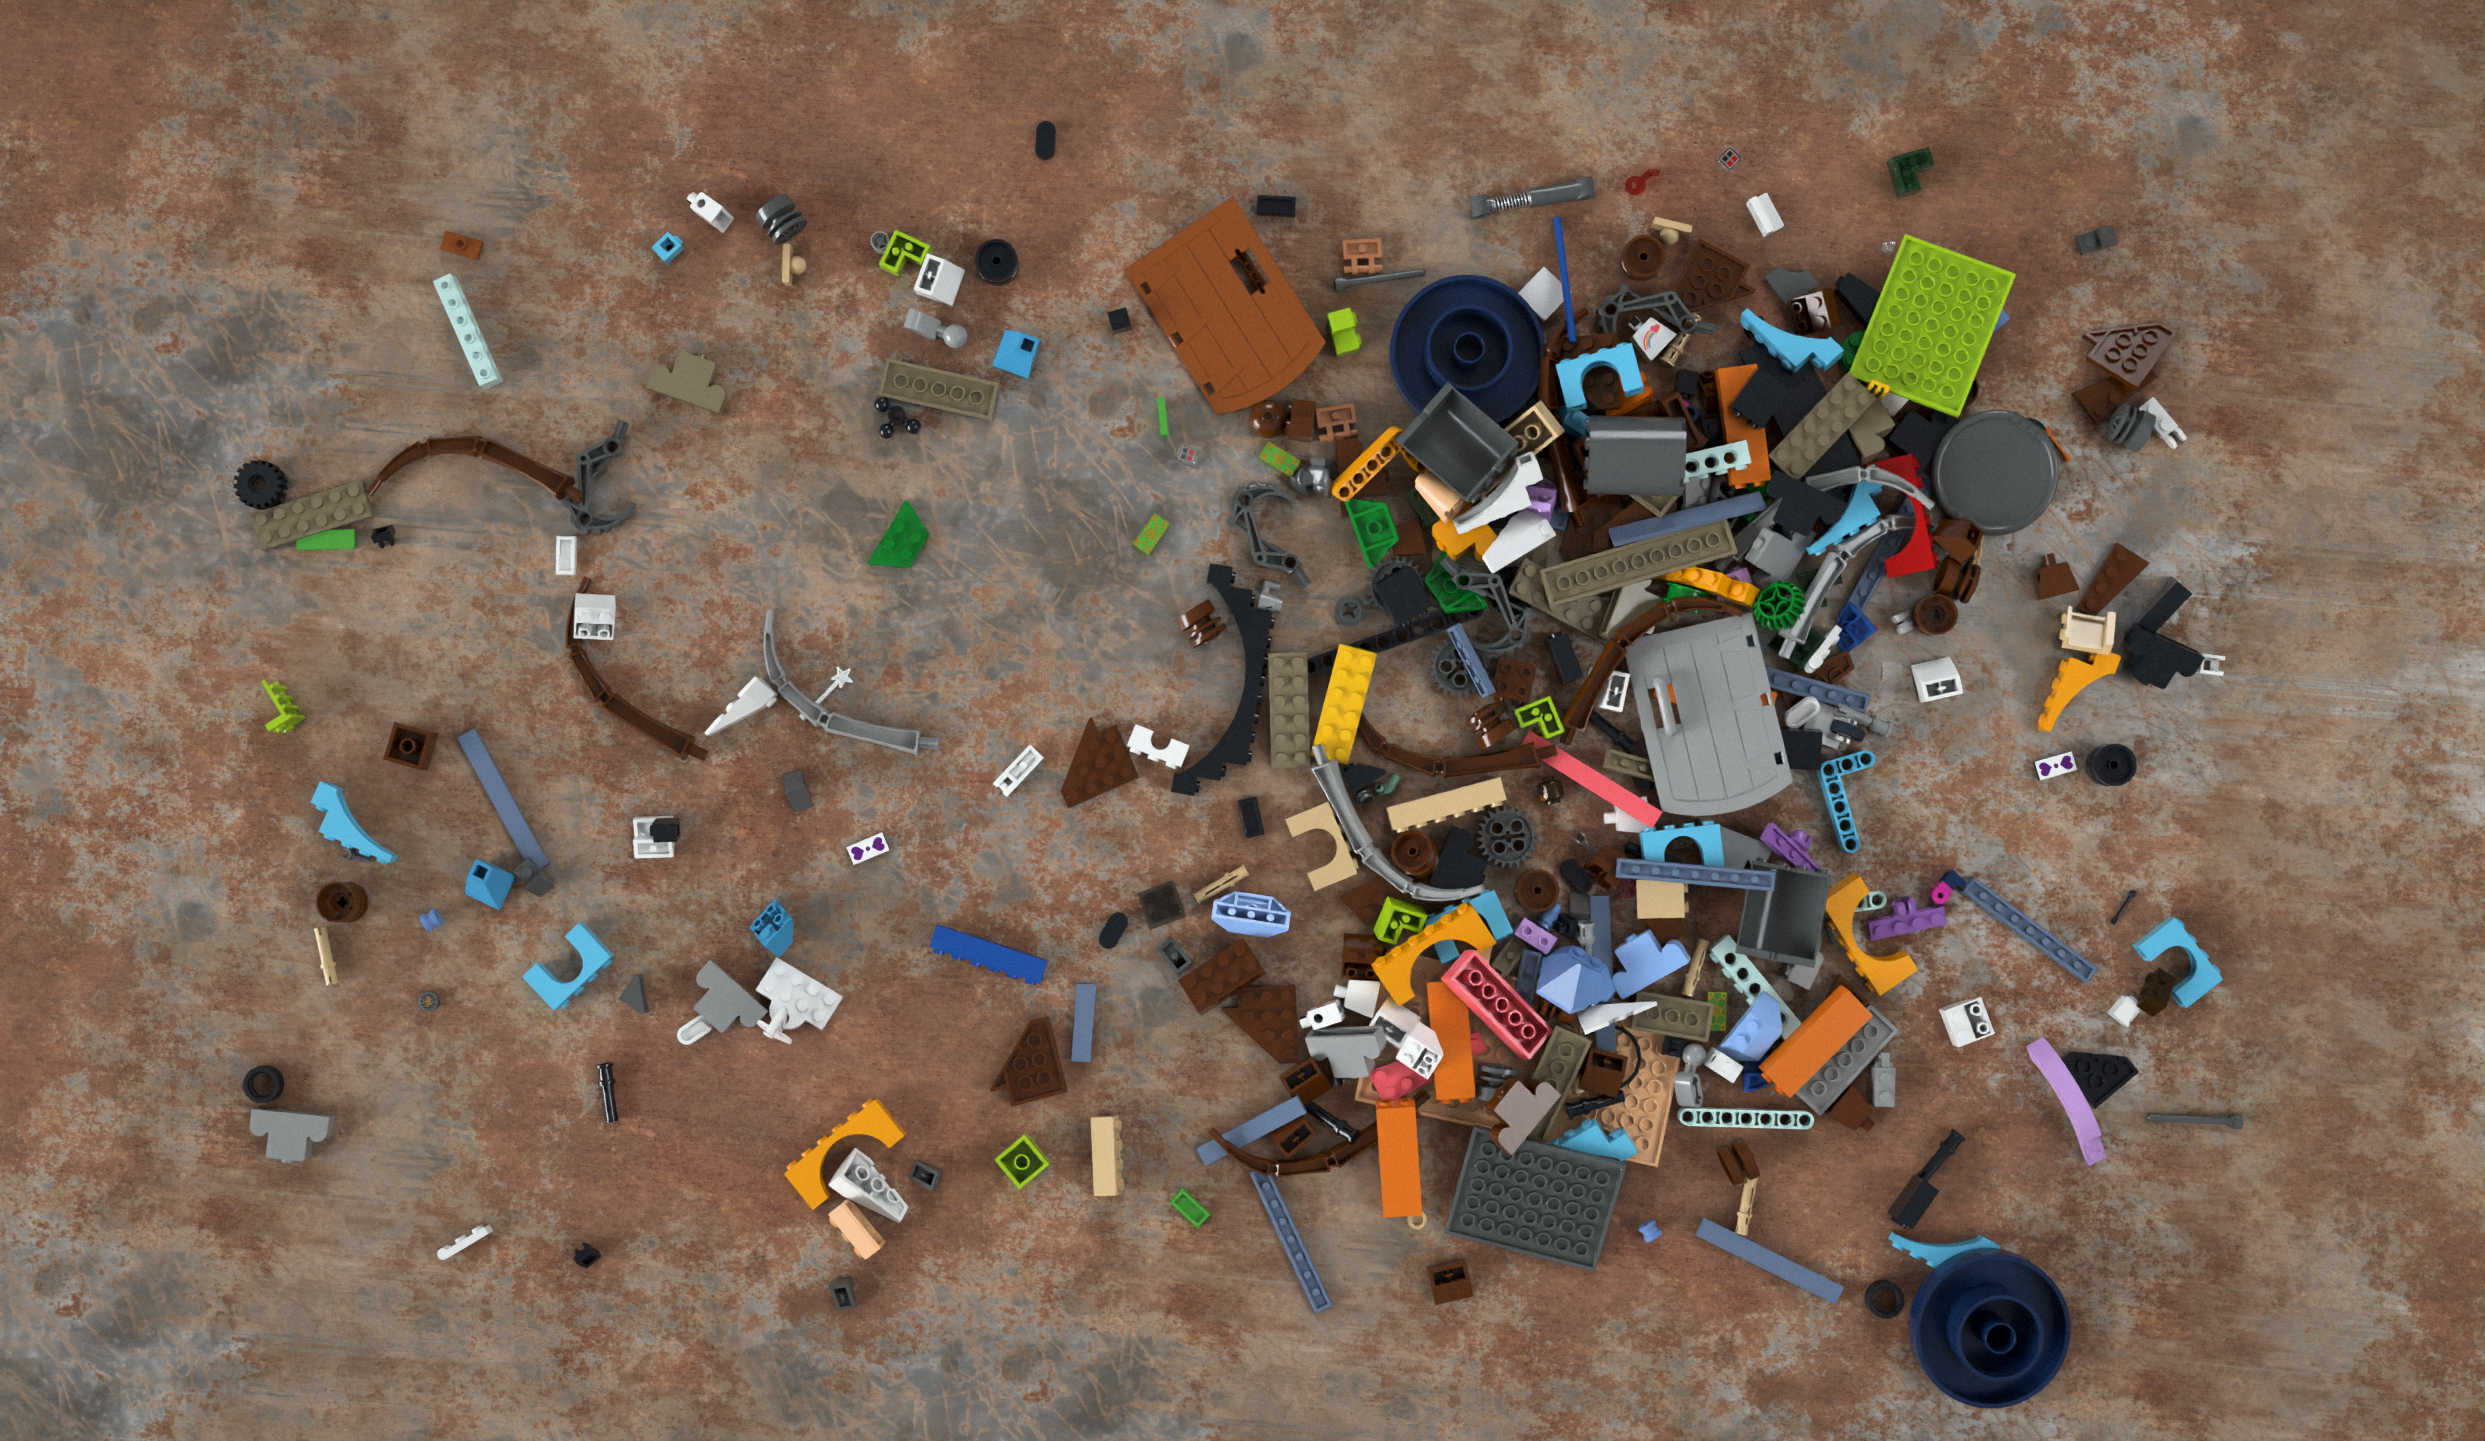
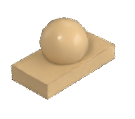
(1670, 230)
(791, 265)

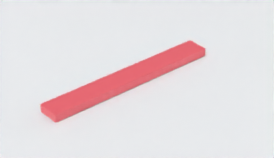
(1597, 783)

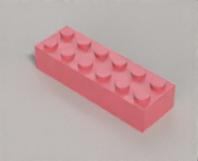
(1497, 1004)

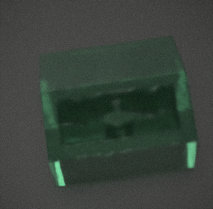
(1800, 653)

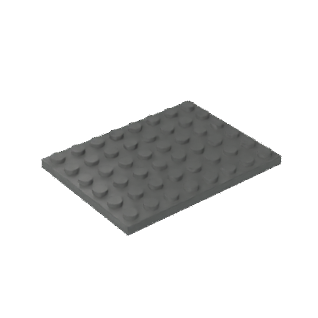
(1535, 1201)

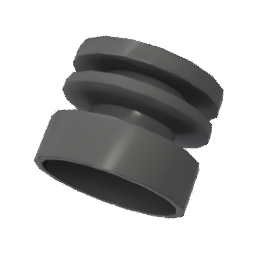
(781, 219)
(2130, 426)
(1495, 1077)

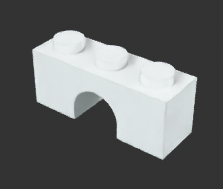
(1141, 742)

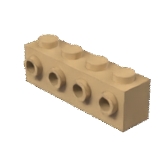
(1107, 1155)

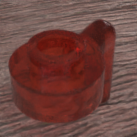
(1640, 181)

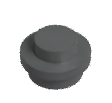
(1364, 796)

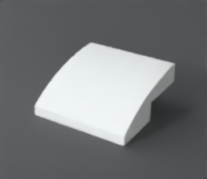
(1543, 294)
(643, 842)

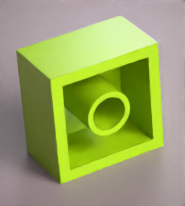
(1022, 1160)

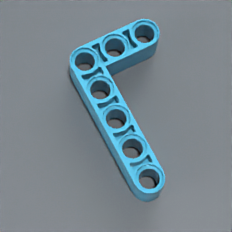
(1840, 796)

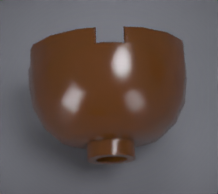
(1267, 419)

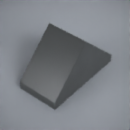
(797, 791)
(635, 995)
(926, 1175)
(843, 1293)

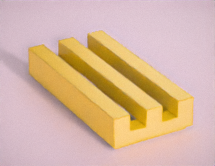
(1875, 392)

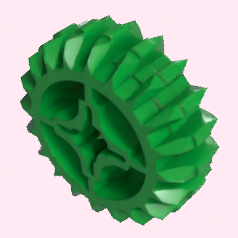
(1773, 600)

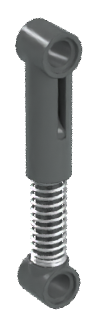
(1579, 190)

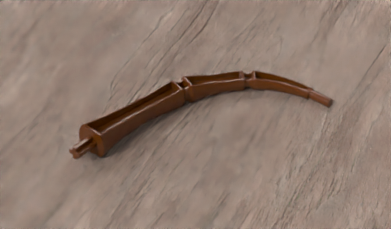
(551, 480)
(1570, 490)
(1580, 710)
(673, 740)
(1520, 757)
(1318, 1163)

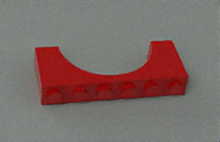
(1918, 553)

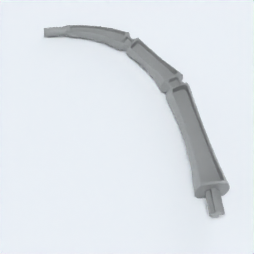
(1823, 482)
(1832, 568)
(903, 739)
(1331, 781)

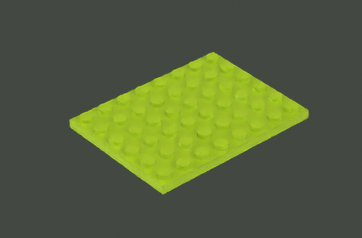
(1932, 325)

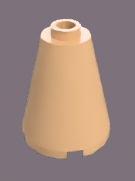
(1439, 496)

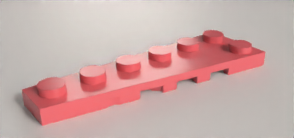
(1397, 1079)

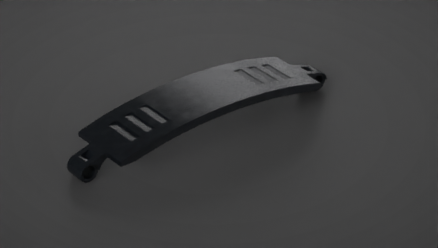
(1804, 394)

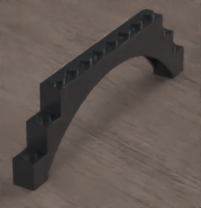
(1254, 630)

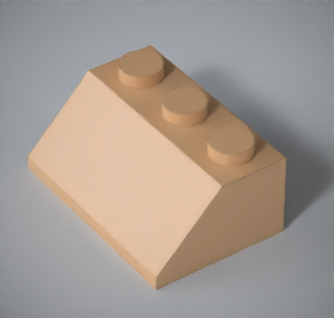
(856, 1229)

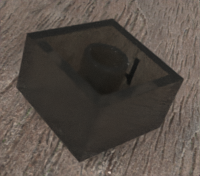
(1161, 904)

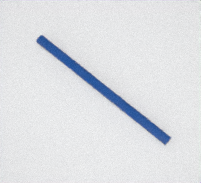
(1564, 280)

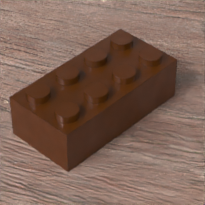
(1222, 976)

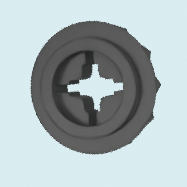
(1351, 601)

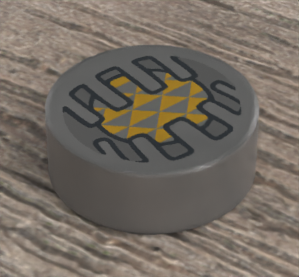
(429, 1001)

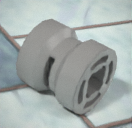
(879, 239)
(1903, 622)

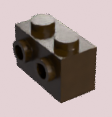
(2156, 992)

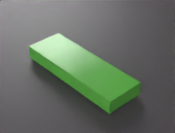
(329, 540)

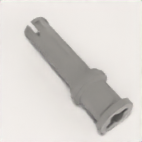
(1871, 722)
(1586, 936)

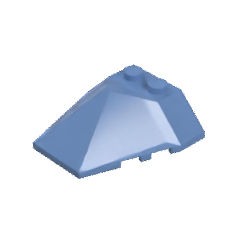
(1574, 979)

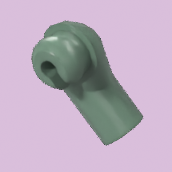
(1388, 787)

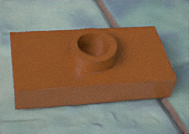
(461, 245)

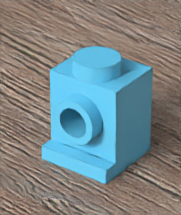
(662, 245)

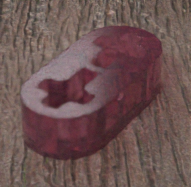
(1625, 882)

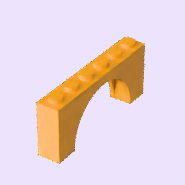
(1396, 966)
(1879, 972)
(808, 1172)

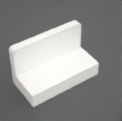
(1764, 214)

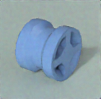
(431, 920)
(1649, 1230)

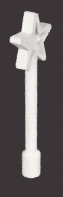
(841, 678)

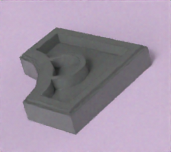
(1789, 284)

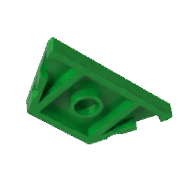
(1373, 528)
(902, 540)
(1448, 594)

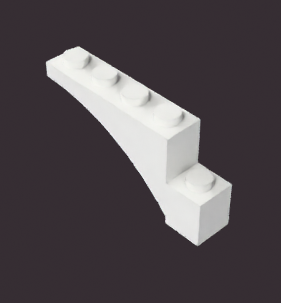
(1506, 498)

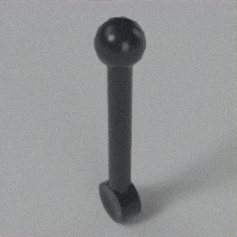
(2132, 893)

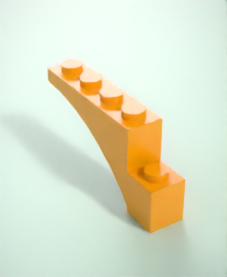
(1715, 584)
(2072, 678)

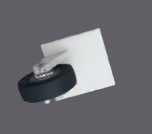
(1834, 727)

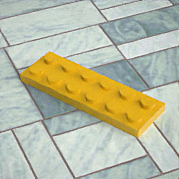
(1344, 702)

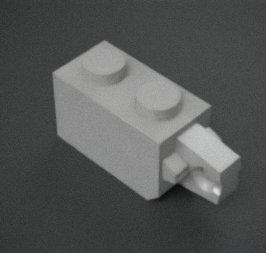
(1803, 975)
(1882, 1082)

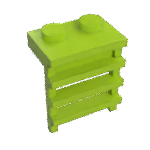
(289, 715)

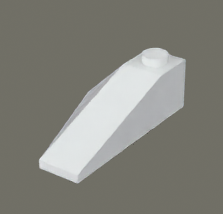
(1520, 536)
(753, 698)
(1602, 1015)
(864, 1185)

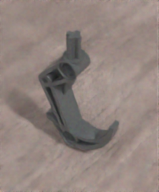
(1666, 299)
(586, 461)
(1261, 558)
(1477, 582)

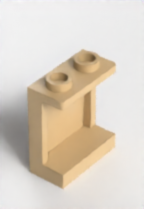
(2087, 632)
(1661, 899)

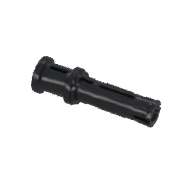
(1619, 737)
(606, 1083)
(1584, 1104)
(1340, 1127)
(1947, 1148)

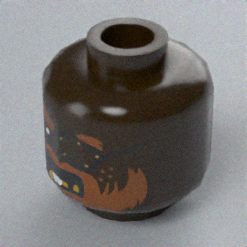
(1550, 790)

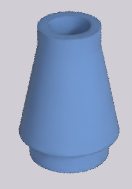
(1546, 919)

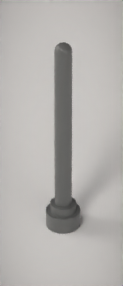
(1342, 283)
(2234, 1121)

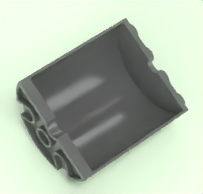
(1459, 443)
(1635, 455)
(1785, 921)

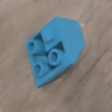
(1017, 353)
(489, 883)
(774, 928)

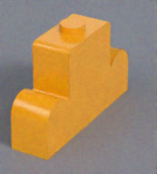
(1459, 544)

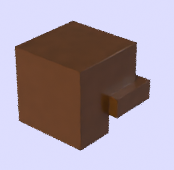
(1604, 866)

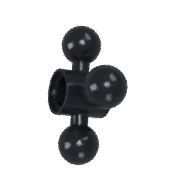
(886, 430)

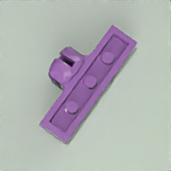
(1789, 848)
(1906, 919)

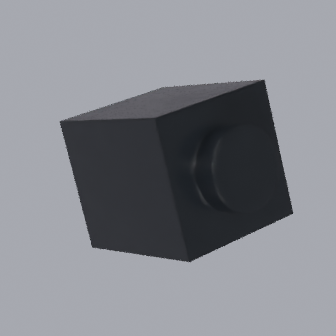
(1119, 321)
(1686, 383)
(665, 830)

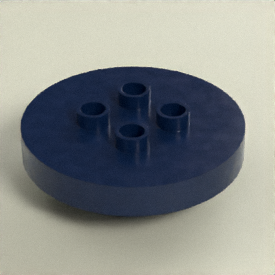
(1472, 337)
(1989, 1328)

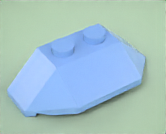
(1251, 914)
(1754, 1030)

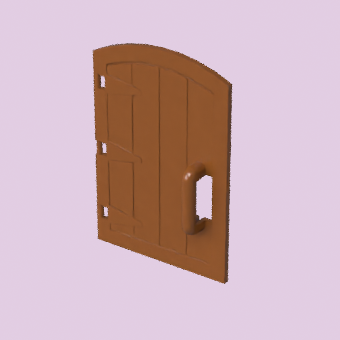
(1230, 338)

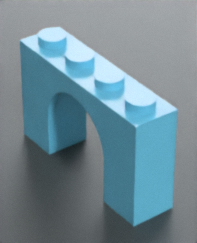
(1573, 372)
(1707, 837)
(1488, 908)
(594, 956)
(2202, 973)

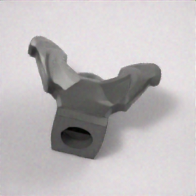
(1316, 475)

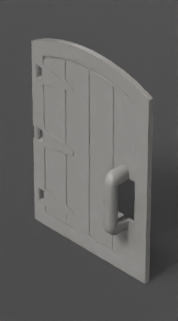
(1726, 738)

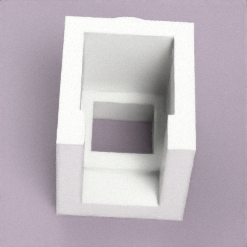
(2213, 665)
(2124, 1010)

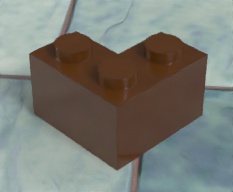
(1302, 420)

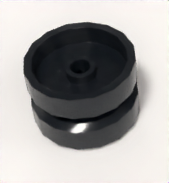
(986, 259)
(2100, 768)

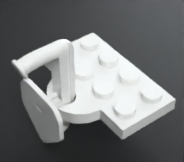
(797, 997)

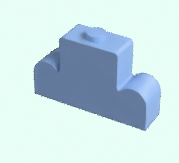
(1646, 962)

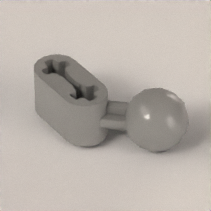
(930, 327)
(1687, 1082)

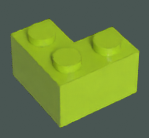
(902, 249)
(1342, 331)
(1541, 712)
(1396, 916)

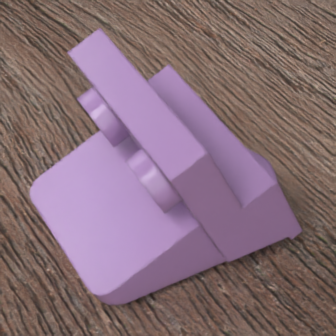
(1542, 497)

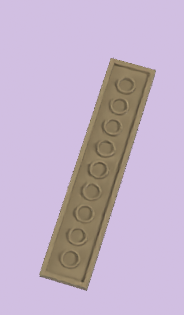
(1637, 562)

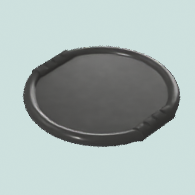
(1995, 471)

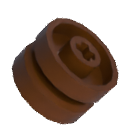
(1642, 269)
(1415, 854)
(1525, 887)
(1739, 1161)

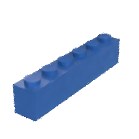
(988, 953)

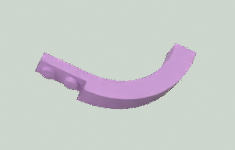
(2071, 1098)

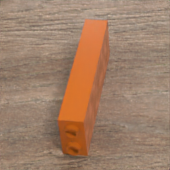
(1728, 384)
(1451, 1024)
(1814, 1042)
(1398, 1157)

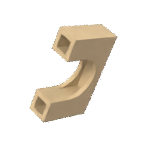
(1342, 864)

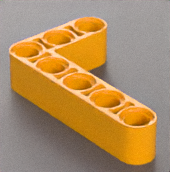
(1379, 460)

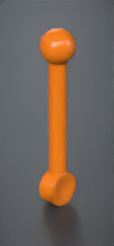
(2067, 458)

